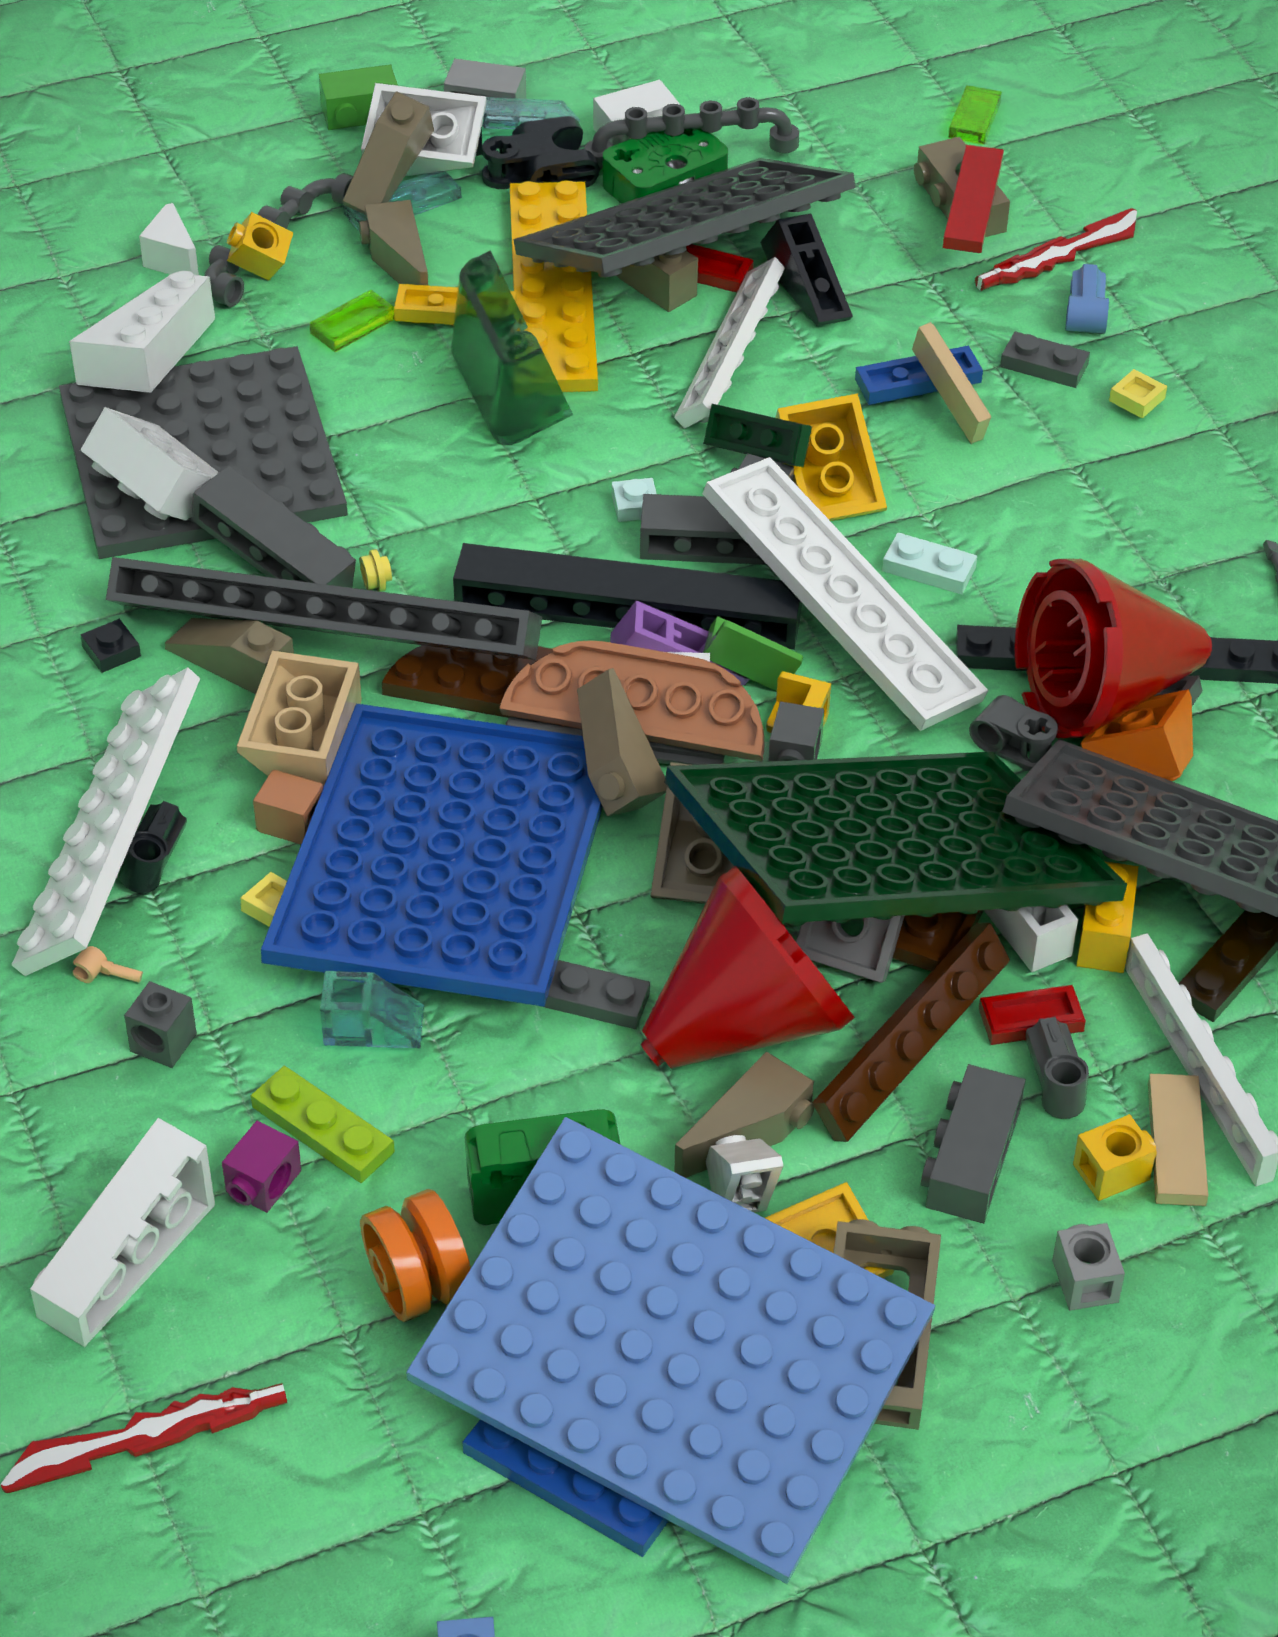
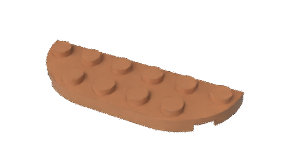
(673, 696)

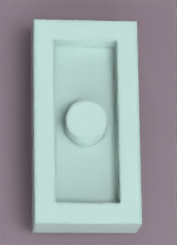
(929, 563)

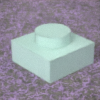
(629, 497)

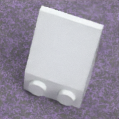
(456, 126)

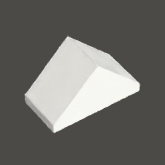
(167, 244)

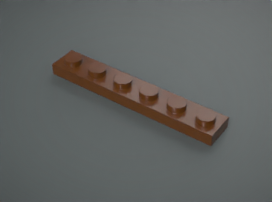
(911, 1032)

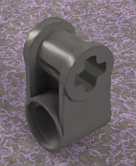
(1013, 730)

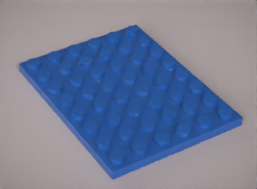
(441, 856)

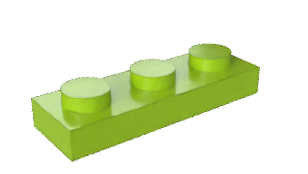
(322, 1124)

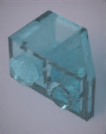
(368, 1012)

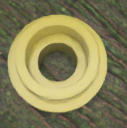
(375, 571)

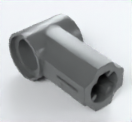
(1058, 1067)

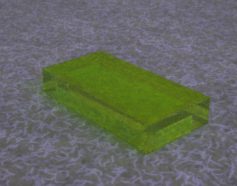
(975, 114)
(352, 320)

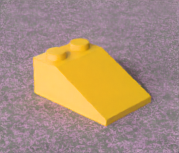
(839, 458)

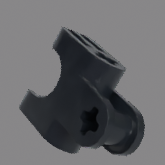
(539, 153)

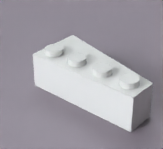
(145, 336)
(126, 1233)

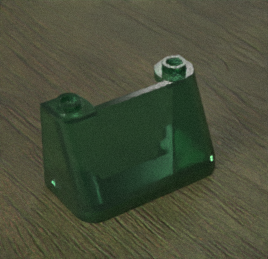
(501, 364)

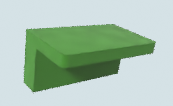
(749, 653)

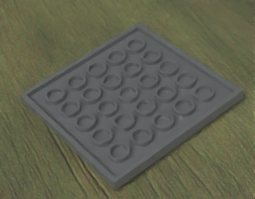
(227, 411)

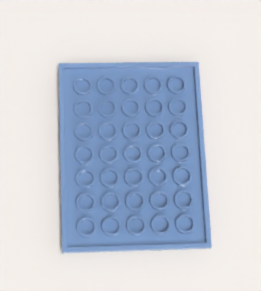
(673, 1347)

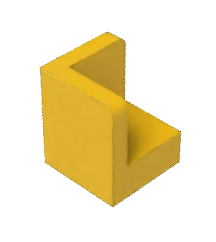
(801, 691)

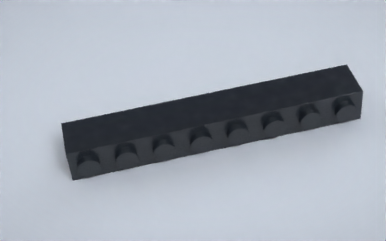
(604, 590)

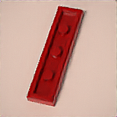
(973, 199)

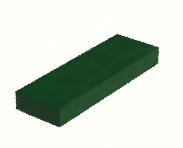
(757, 435)

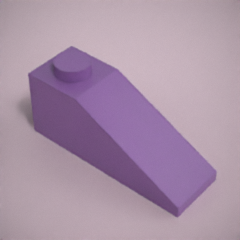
(662, 632)

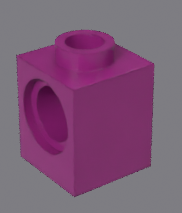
(261, 1167)

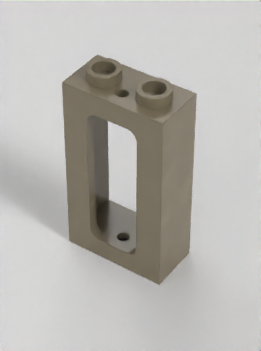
(917, 1254)

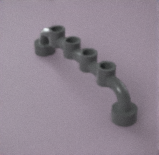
(674, 121)
(228, 287)

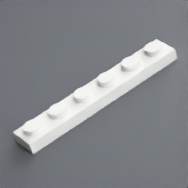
(730, 342)
(1195, 1047)

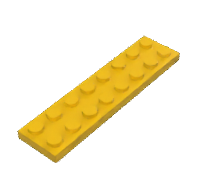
(552, 298)

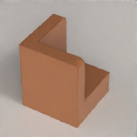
(286, 805)

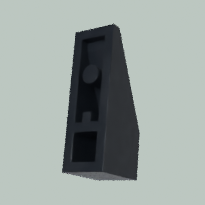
(807, 269)

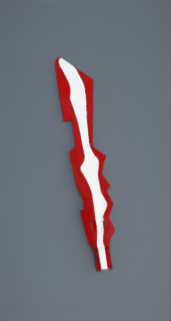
(1059, 250)
(144, 1433)

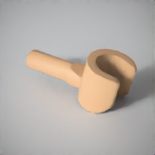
(93, 961)

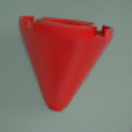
(1099, 646)
(739, 985)

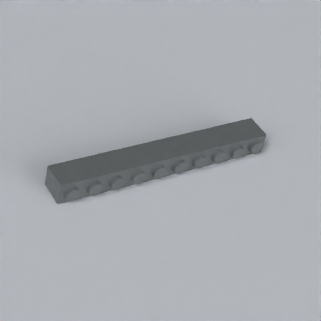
(325, 608)

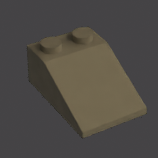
(686, 856)

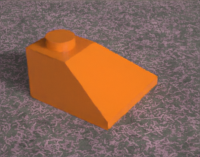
(1150, 736)

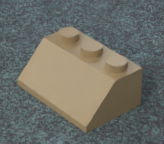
(300, 715)

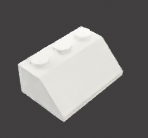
(147, 463)

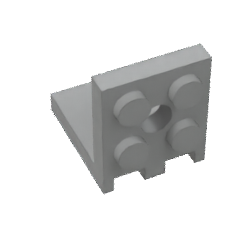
(862, 954)

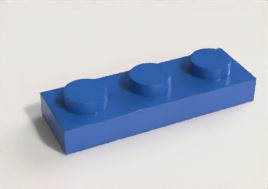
(907, 377)

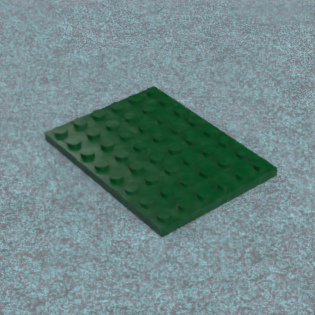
(886, 837)

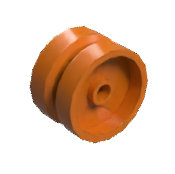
(415, 1253)

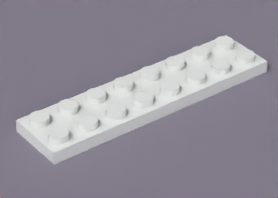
(845, 593)
(105, 823)

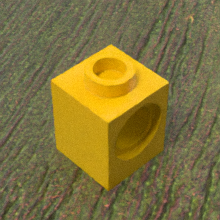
(259, 246)
(1114, 1157)

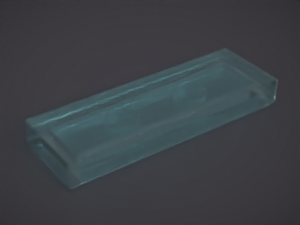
(511, 112)
(424, 192)

